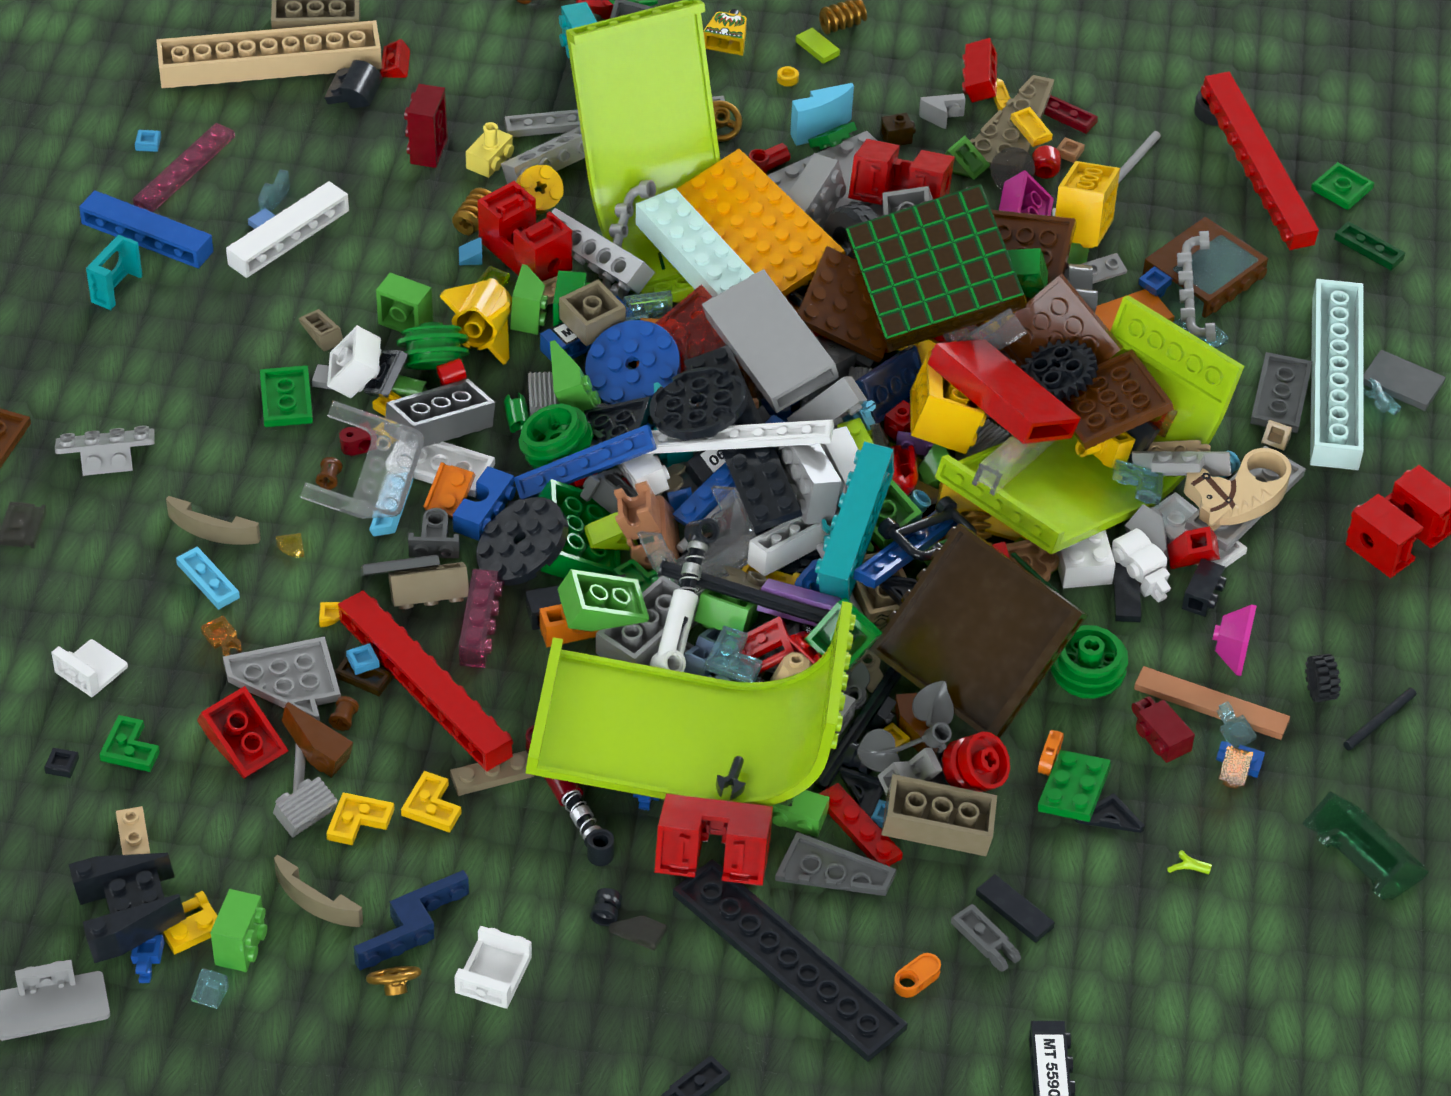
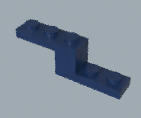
(411, 920)

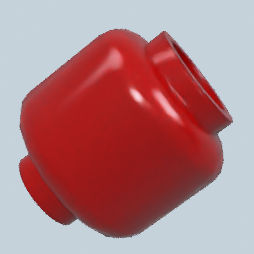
(1046, 161)

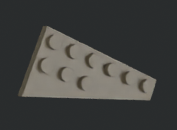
(1001, 131)

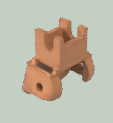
(646, 514)

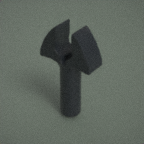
(732, 779)

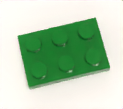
(286, 396)
(1074, 785)

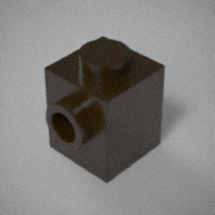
(897, 129)

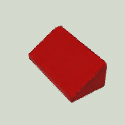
(395, 60)

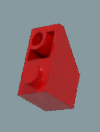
(1193, 546)

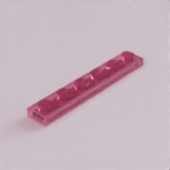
(183, 167)

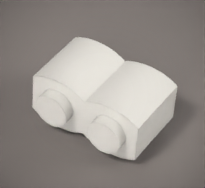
(1138, 554)

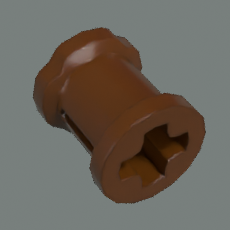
(329, 472)
(343, 714)

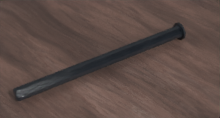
(747, 593)
(858, 727)

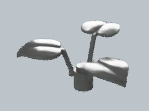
(929, 705)

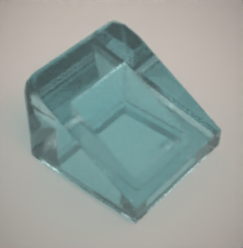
(210, 988)

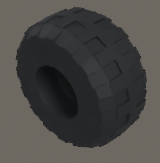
(845, 217)

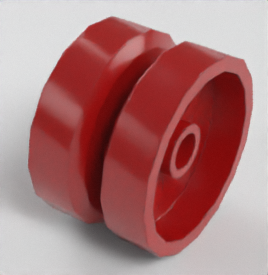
(976, 762)

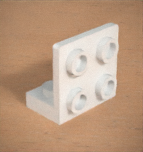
(89, 667)

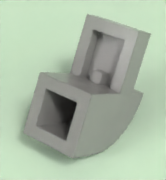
(922, 767)

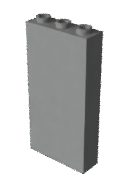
(770, 340)

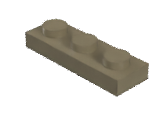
(475, 778)

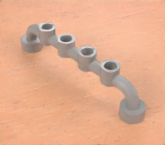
(619, 231)
(1187, 294)

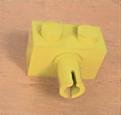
(489, 150)

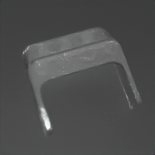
(386, 469)

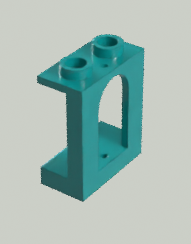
(102, 280)

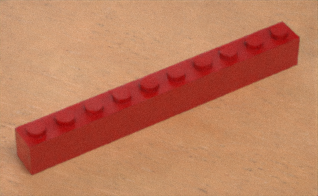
(1259, 161)
(426, 681)

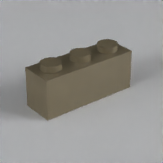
(429, 585)

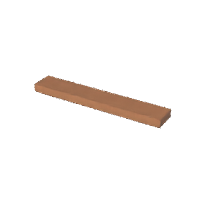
(1207, 701)

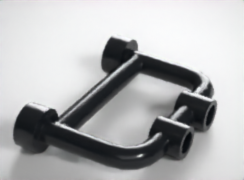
(945, 511)

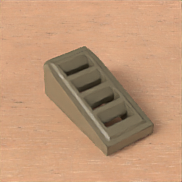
(324, 332)

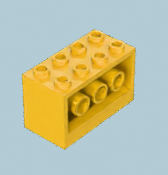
(1090, 198)
(943, 412)

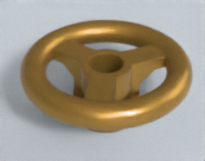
(721, 110)
(394, 978)

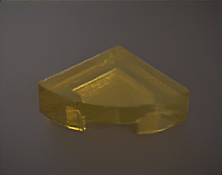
(291, 544)

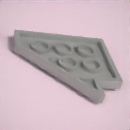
(287, 673)

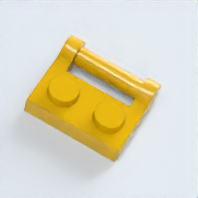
(194, 928)

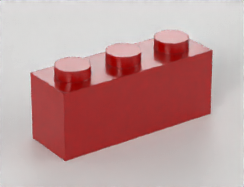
(980, 70)

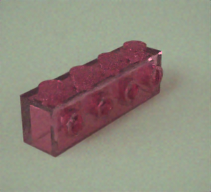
(479, 618)

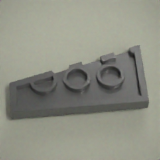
(828, 866)

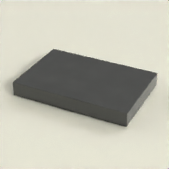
(1404, 380)
(396, 565)

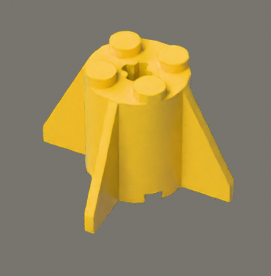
(482, 314)

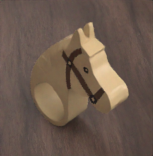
(1244, 497)

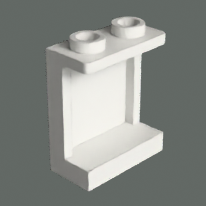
(494, 967)

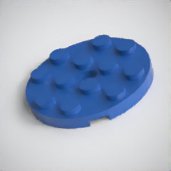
(630, 342)

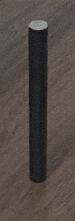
(1379, 719)

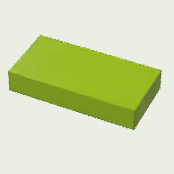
(817, 45)

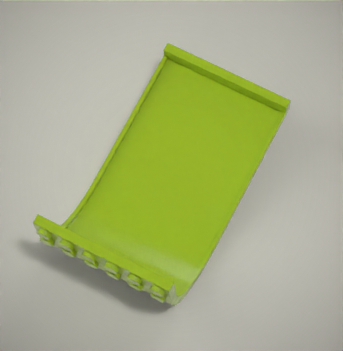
(644, 115)
(1074, 497)
(678, 730)

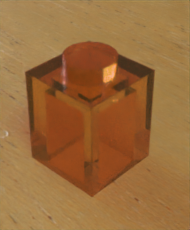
(1235, 767)

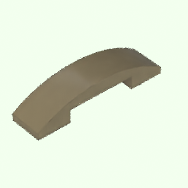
(238, 532)
(340, 911)

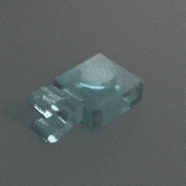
(1384, 401)
(1235, 730)

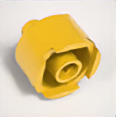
(548, 180)

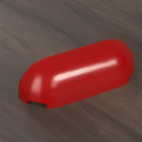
(905, 468)

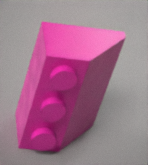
(1025, 195)

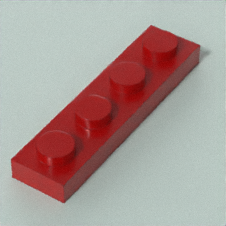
(860, 827)

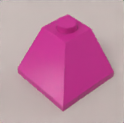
(1234, 637)

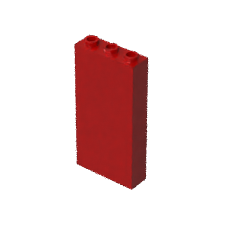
(1003, 391)

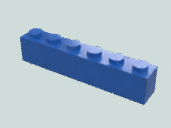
(147, 229)

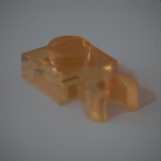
(221, 633)

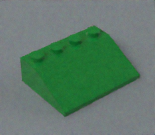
(577, 551)

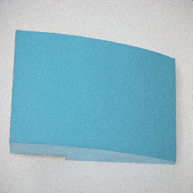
(821, 112)

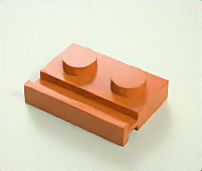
(449, 488)

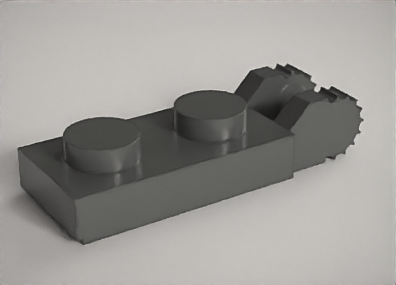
(985, 936)

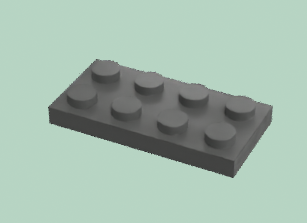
(1281, 391)

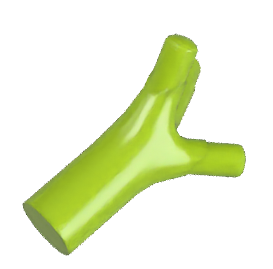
(1190, 863)

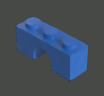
(494, 491)

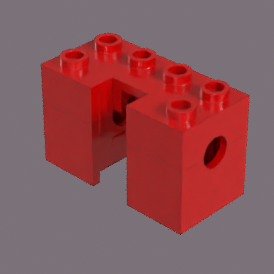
(880, 171)
(512, 234)
(1388, 526)
(690, 820)

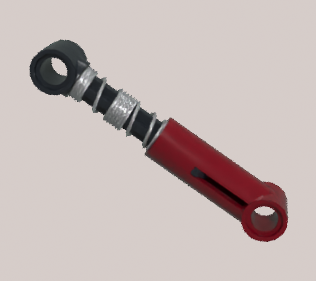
(568, 794)

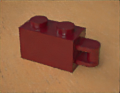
(1162, 729)

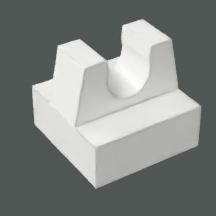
(1156, 585)

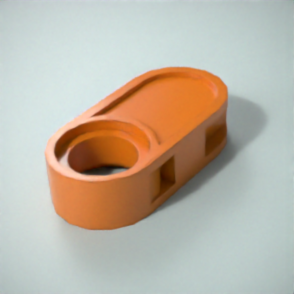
(1050, 752)
(921, 971)

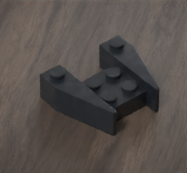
(133, 899)

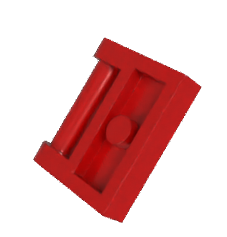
(767, 638)

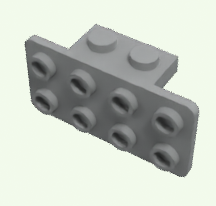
(105, 451)
(51, 1000)

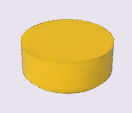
(787, 76)

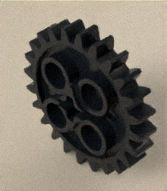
(1062, 368)

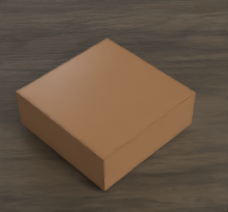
(1070, 149)

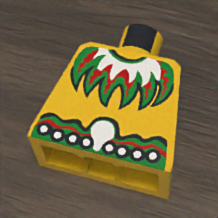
(726, 32)

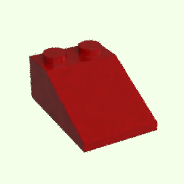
(242, 732)

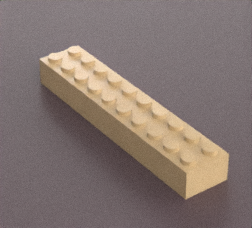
(266, 53)

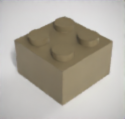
(591, 311)

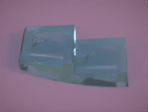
(273, 194)

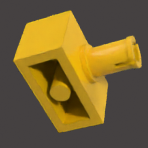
(1109, 450)

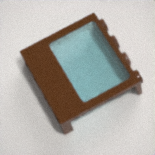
(1218, 271)

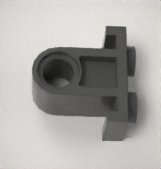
(602, 487)
(434, 537)

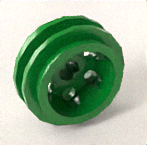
(432, 345)
(554, 434)
(1097, 664)

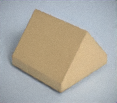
(1277, 435)

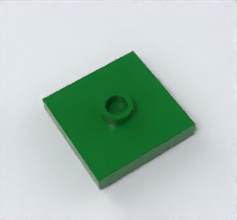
(1342, 186)

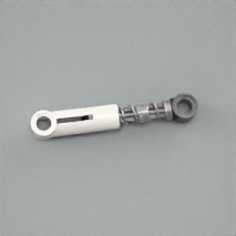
(684, 599)

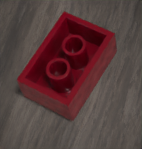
(426, 125)

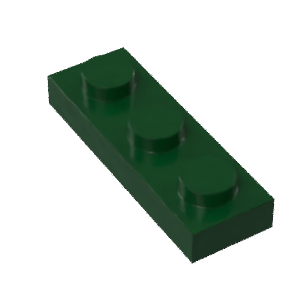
(1369, 245)

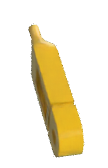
(1002, 95)

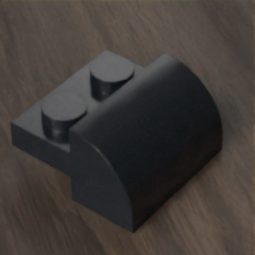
(354, 85)

